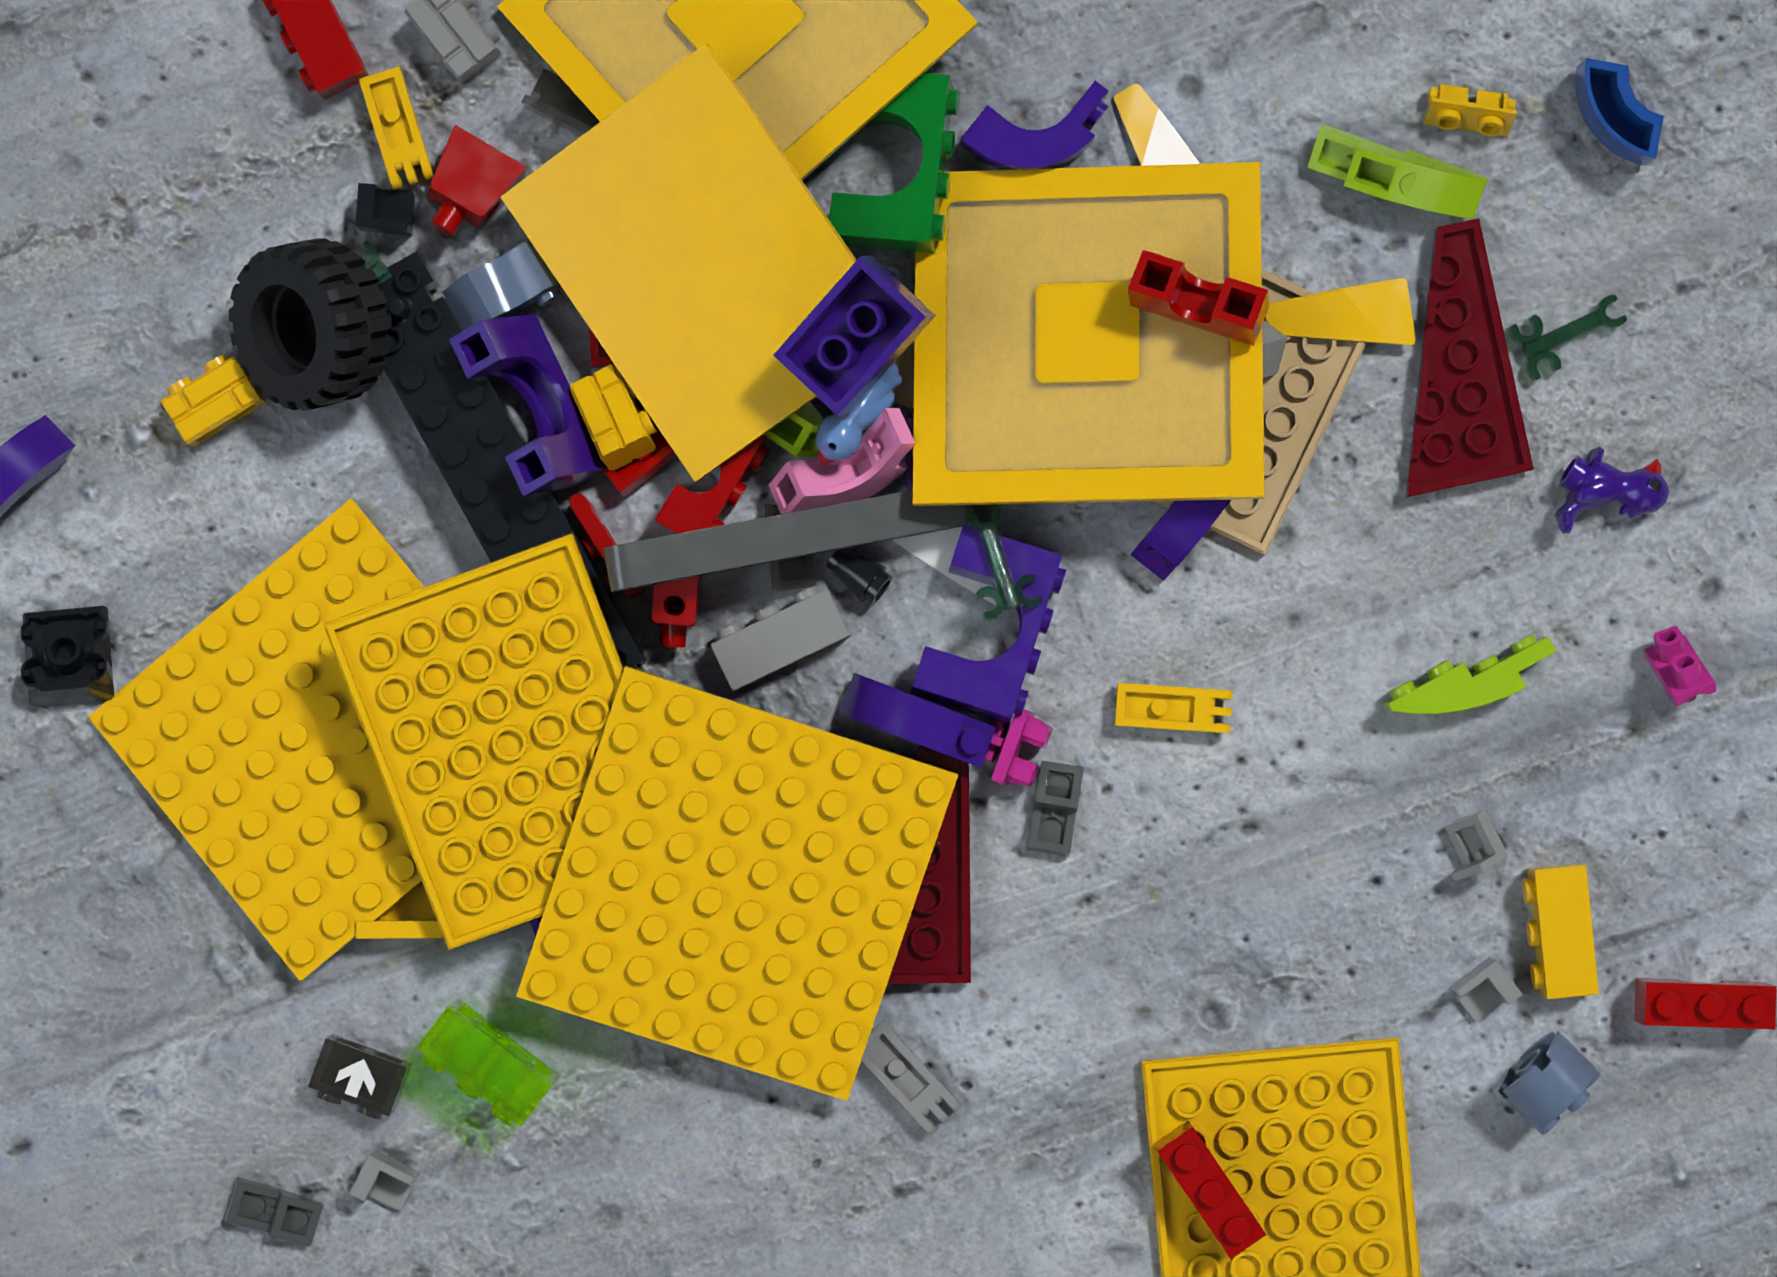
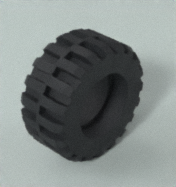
(346, 316)

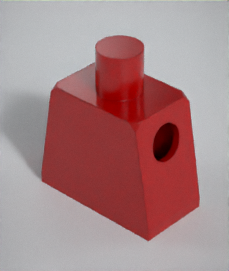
(470, 182)
(675, 618)

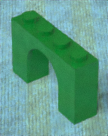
(911, 216)

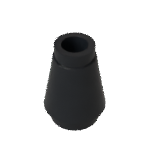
(860, 575)

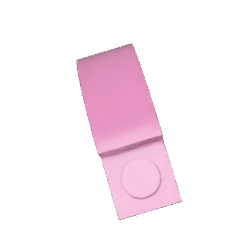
(872, 468)

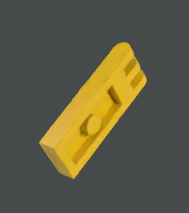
(396, 125)
(1170, 707)

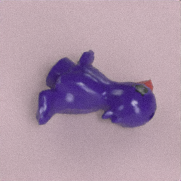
(1598, 484)

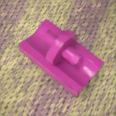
(1678, 667)
(1009, 765)

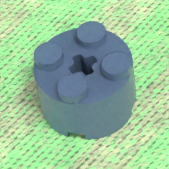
(1548, 1081)

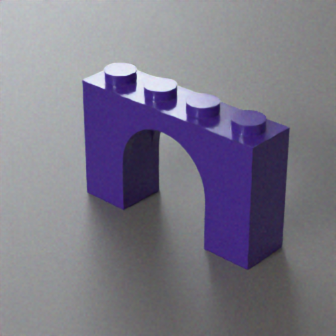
(522, 355)
(993, 685)

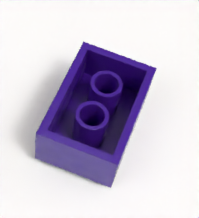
(854, 335)

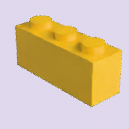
(1561, 931)

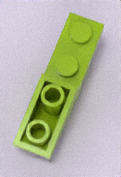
(1397, 175)
(1455, 689)

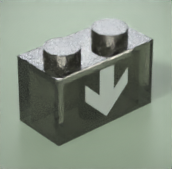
(359, 1076)

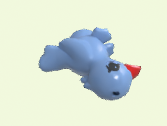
(842, 434)

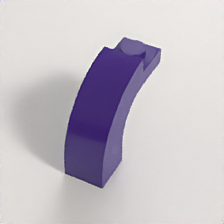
(1014, 148)
(31, 458)
(1176, 534)
(917, 720)

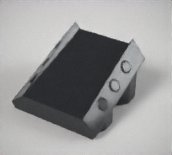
(67, 656)

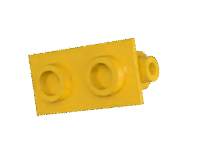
(1489, 115)

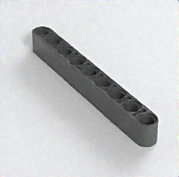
(775, 539)

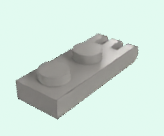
(907, 1077)

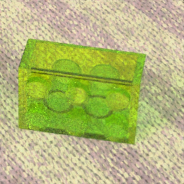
(487, 1063)

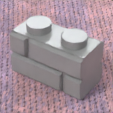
(455, 35)

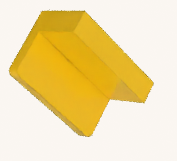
(406, 919)

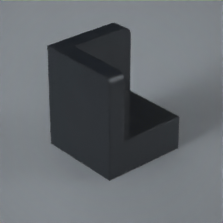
(384, 210)

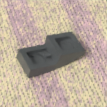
(1055, 808)
(274, 1211)

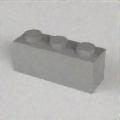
(779, 637)

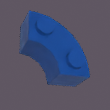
(1614, 112)

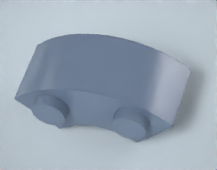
(503, 287)

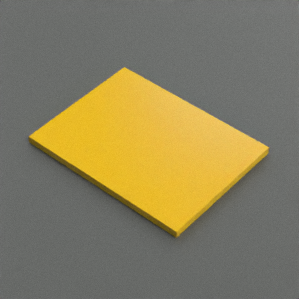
(688, 256)
(485, 725)
(1309, 1146)

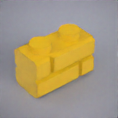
(212, 400)
(613, 417)

